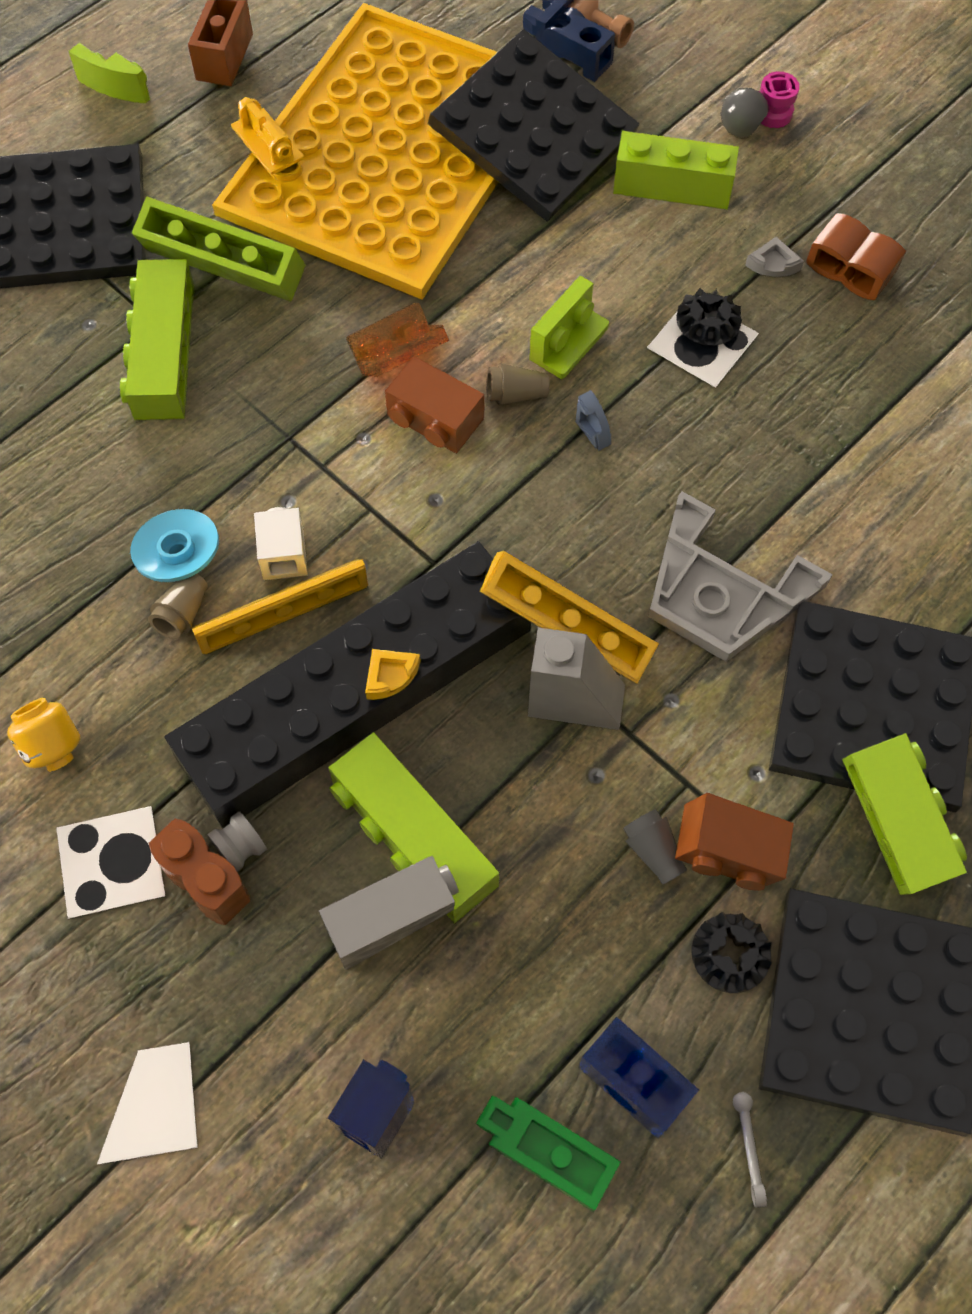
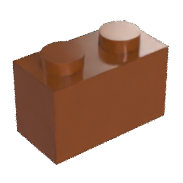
(220, 41)
(434, 405)
(734, 842)

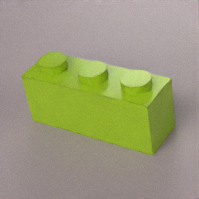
(675, 170)
(906, 814)

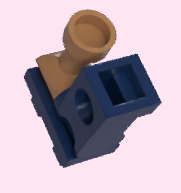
(579, 33)

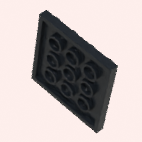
(533, 124)
(70, 215)
(866, 682)
(872, 1013)

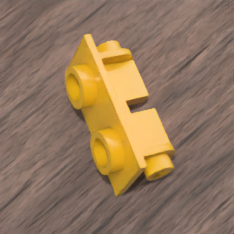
(265, 137)

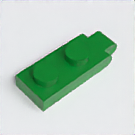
(548, 1150)

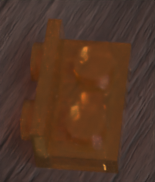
(394, 340)

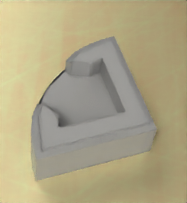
(774, 260)

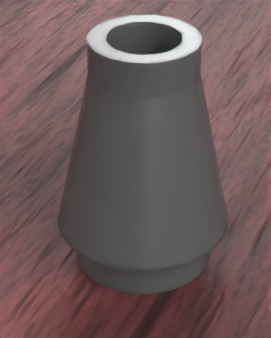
(655, 844)

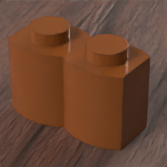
(855, 256)
(204, 874)

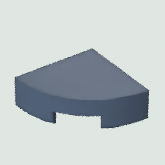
(593, 421)

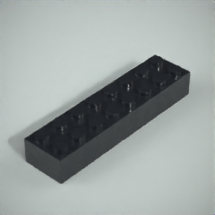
(317, 699)

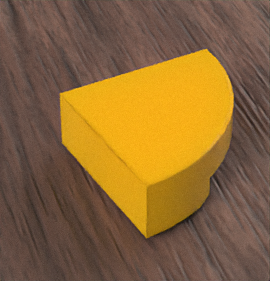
(390, 673)

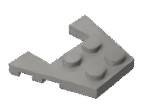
(716, 601)

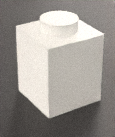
(280, 543)

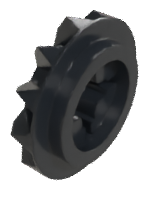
(710, 330)
(720, 970)

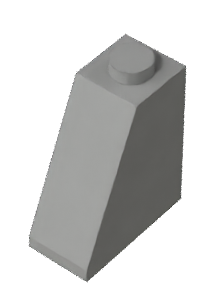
(573, 681)
(389, 910)

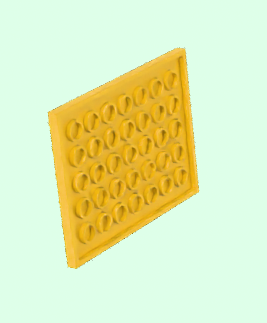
(375, 178)

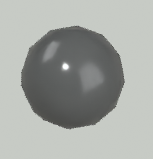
(743, 111)

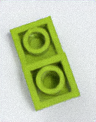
(111, 77)

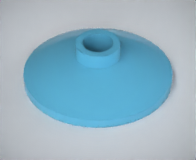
(174, 545)

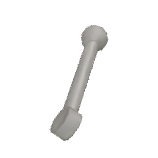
(743, 1104)

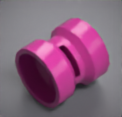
(781, 93)

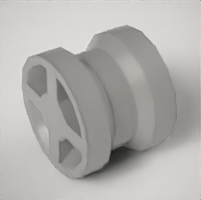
(237, 841)

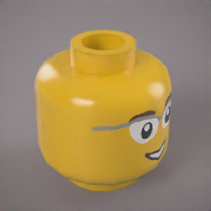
(43, 735)

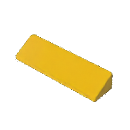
(281, 606)
(558, 608)

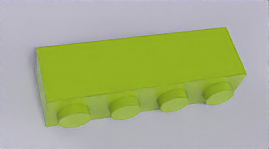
(219, 248)
(158, 340)
(409, 820)

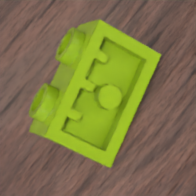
(567, 330)

